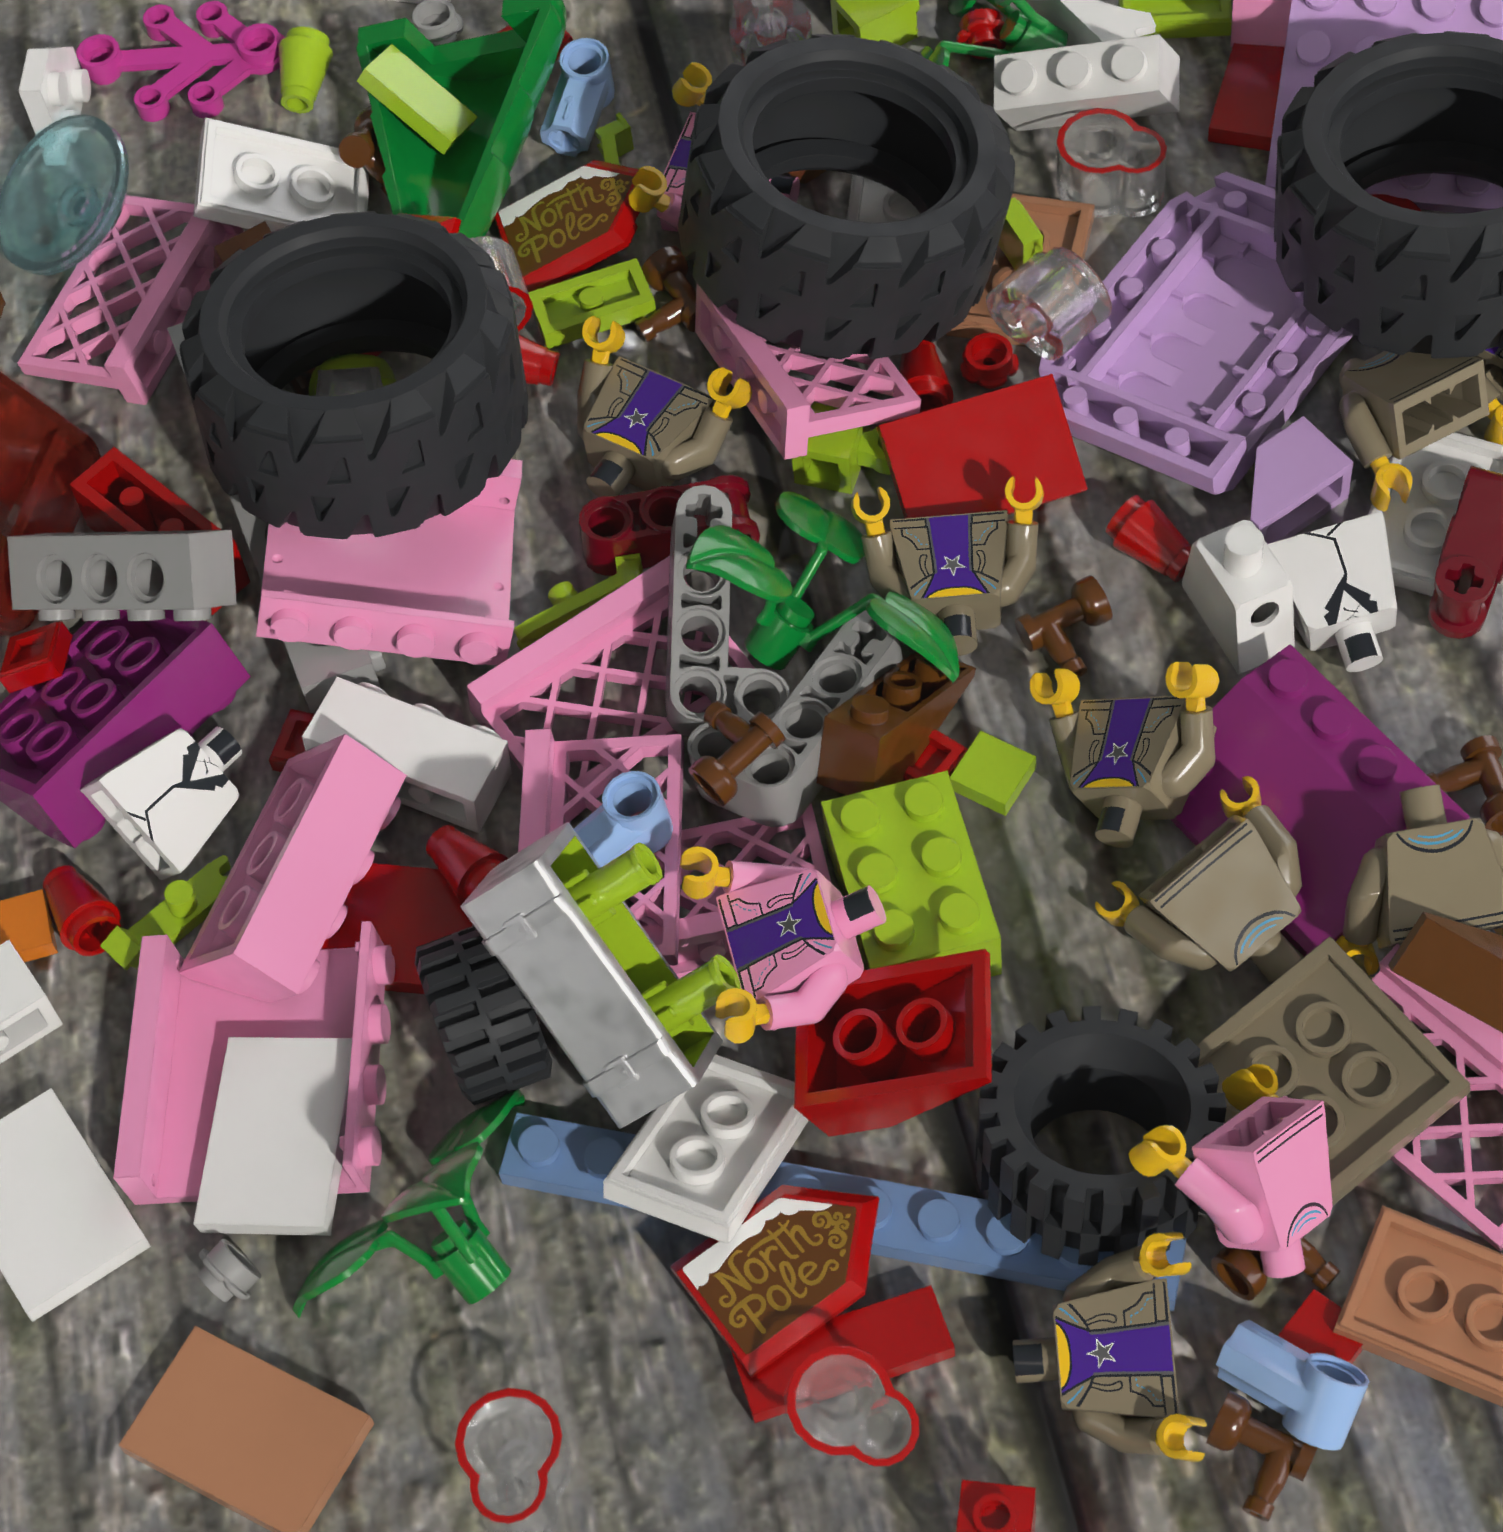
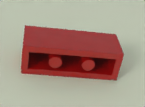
(124, 498)

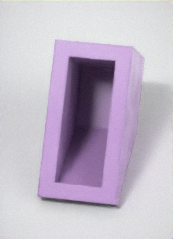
(1297, 480)

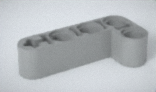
(709, 614)
(784, 779)

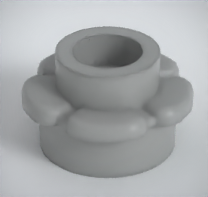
(437, 21)
(227, 1271)

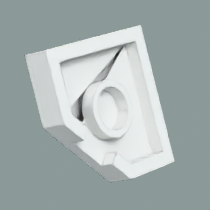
(53, 85)

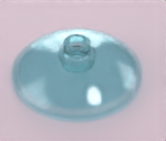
(63, 195)

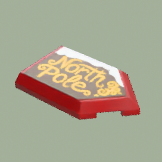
(570, 223)
(784, 1271)

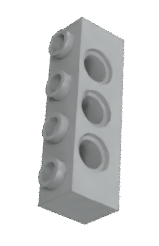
(122, 572)

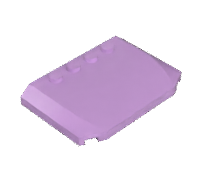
(1198, 342)

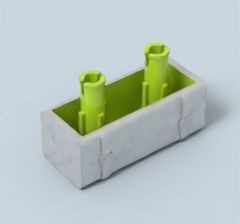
(597, 973)

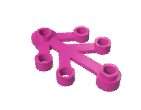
(250, 52)

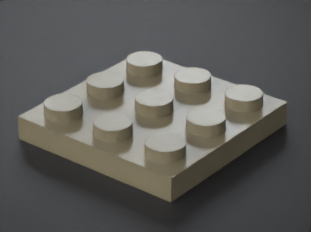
(1343, 1044)

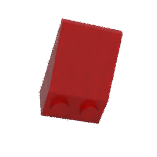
(897, 1044)

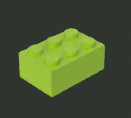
(920, 863)

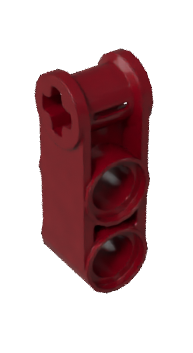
(644, 522)
(1470, 558)

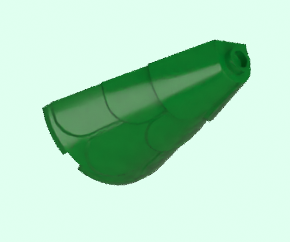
(497, 80)

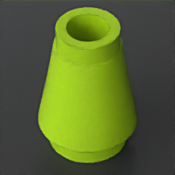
(303, 65)

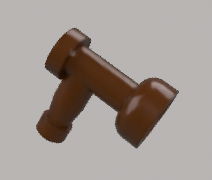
(362, 148)
(667, 272)
(1046, 629)
(748, 742)
(1479, 767)
(1243, 1271)
(1282, 1452)

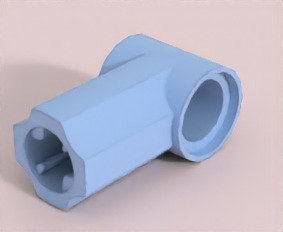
(579, 97)
(611, 827)
(1311, 1391)

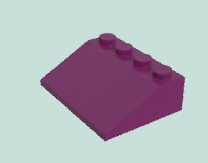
(115, 697)
(1318, 771)

